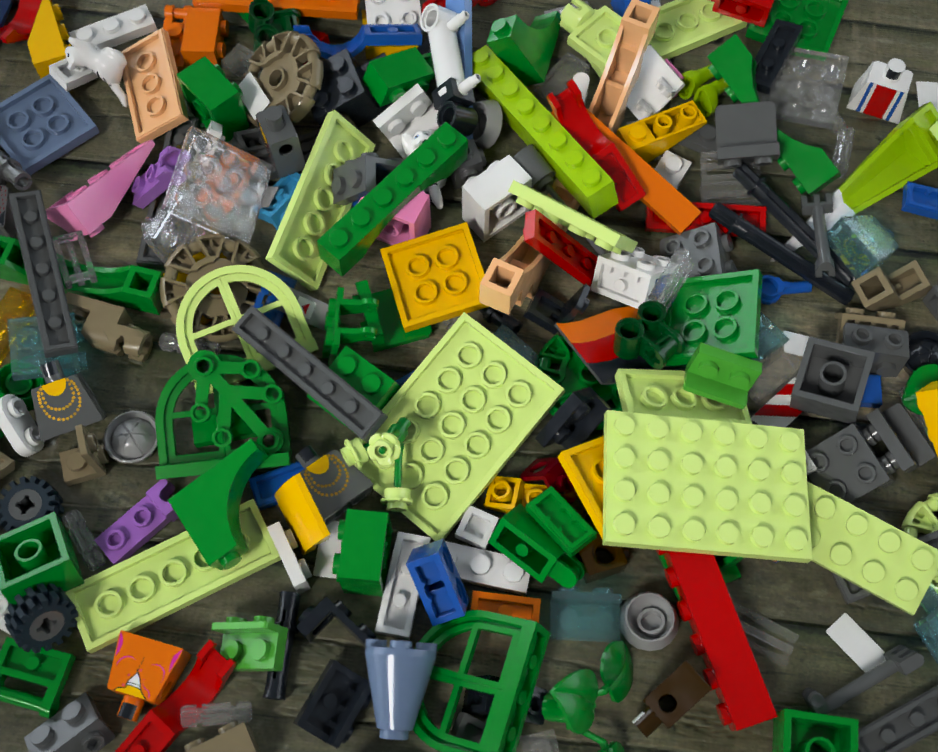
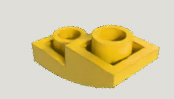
(508, 492)

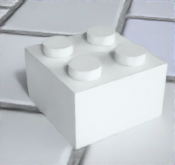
(486, 198)

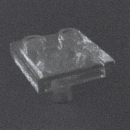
(168, 233)

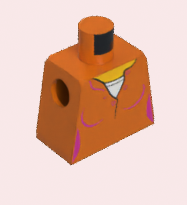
(144, 672)

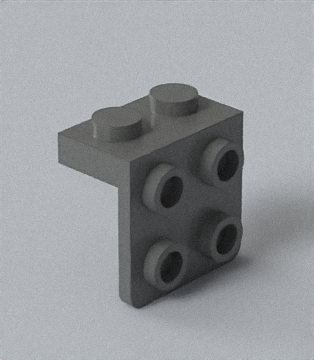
(746, 134)
(360, 176)
(706, 246)
(850, 464)

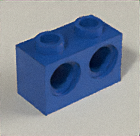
(438, 582)

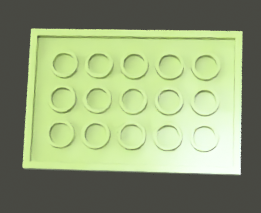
(467, 417)
(705, 487)

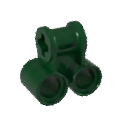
(273, 22)
(647, 336)

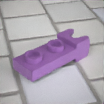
(156, 178)
(138, 523)

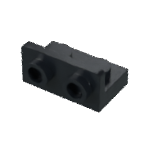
(574, 420)

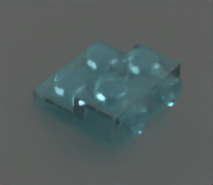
(28, 352)

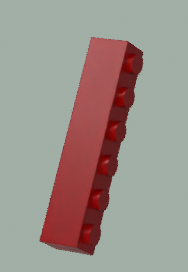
(719, 639)

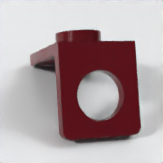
(552, 475)

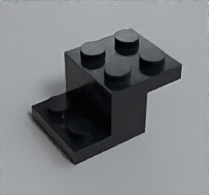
(345, 90)

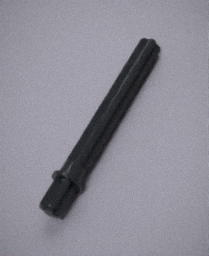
(787, 217)
(779, 252)

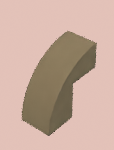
(886, 291)

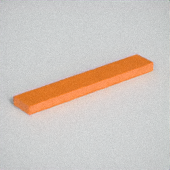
(661, 195)

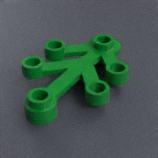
(231, 397)

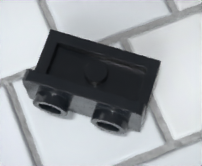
(334, 704)

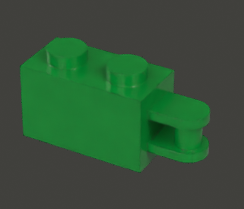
(397, 73)
(534, 550)

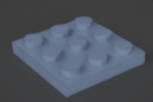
(42, 124)

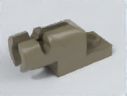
(110, 328)

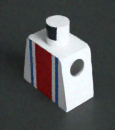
(882, 90)

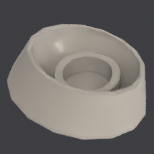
(489, 123)
(131, 437)
(648, 621)

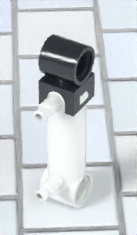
(453, 91)

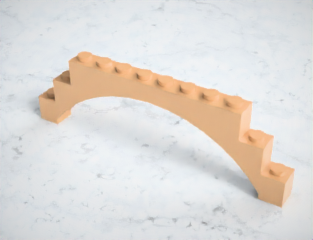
(523, 267)

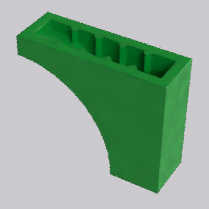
(524, 47)
(212, 505)

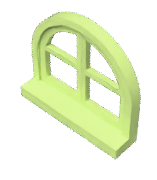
(220, 278)

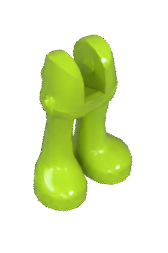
(705, 96)

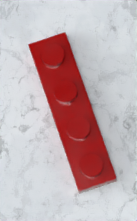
(753, 214)
(559, 247)

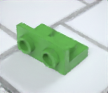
(721, 375)
(253, 644)

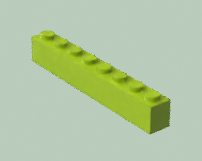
(537, 126)

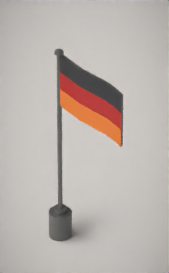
(592, 336)

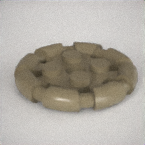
(299, 82)
(212, 305)

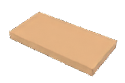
(153, 87)

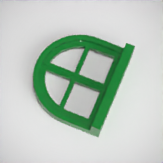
(195, 464)
(510, 694)

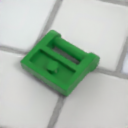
(43, 668)

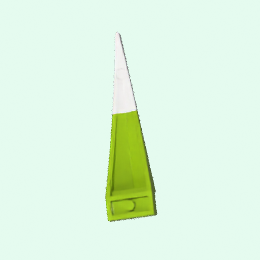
(901, 157)

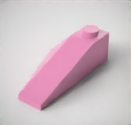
(93, 205)

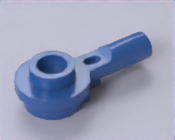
(774, 287)

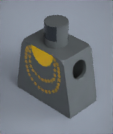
(63, 402)
(332, 482)

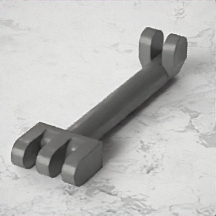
(817, 210)
(897, 659)

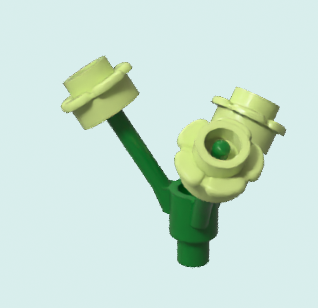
(383, 448)

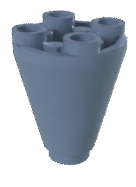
(398, 683)

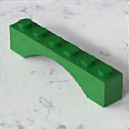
(738, 69)
(357, 230)
(121, 286)

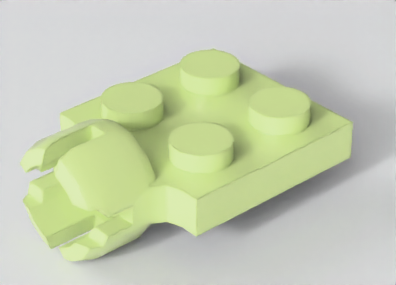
(591, 30)

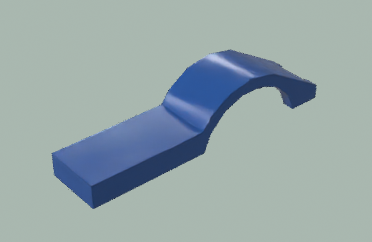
(369, 36)

